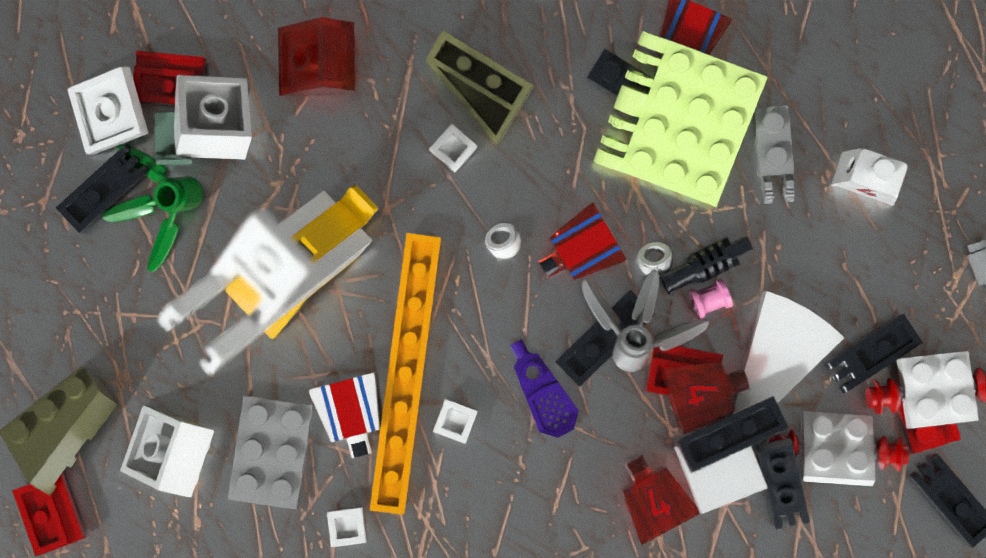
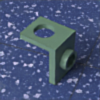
(165, 140)

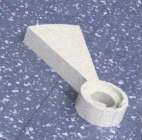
(782, 349)

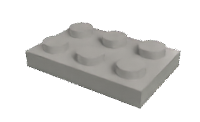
(270, 452)

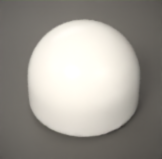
(508, 248)
(661, 266)

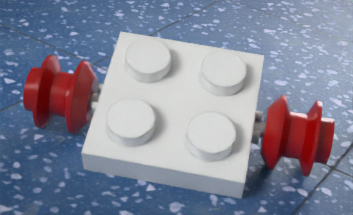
(932, 389)
(842, 449)

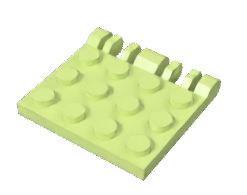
(686, 121)

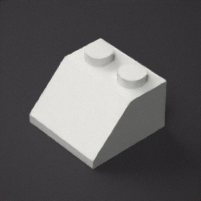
(212, 117)
(167, 451)

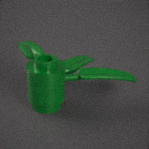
(170, 195)

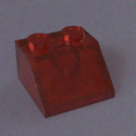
(316, 58)

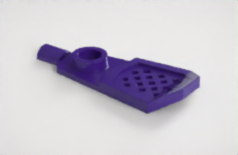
(540, 388)

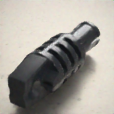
(706, 263)

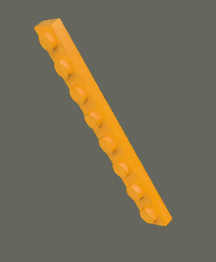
(405, 374)

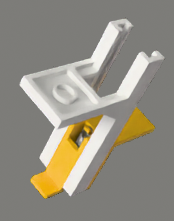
(278, 267)

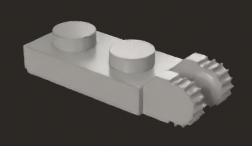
(774, 150)

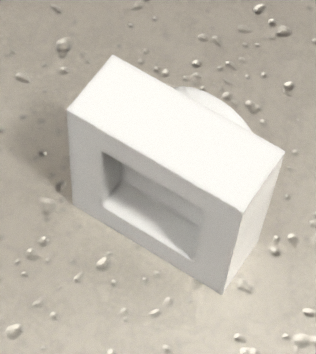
(453, 148)
(455, 421)
(346, 527)

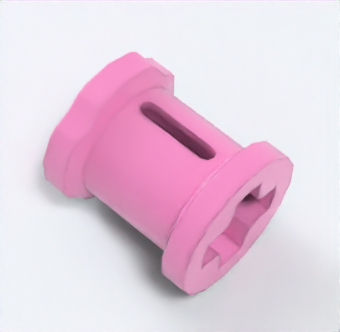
(710, 298)

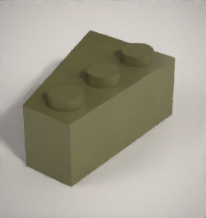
(482, 85)
(57, 426)

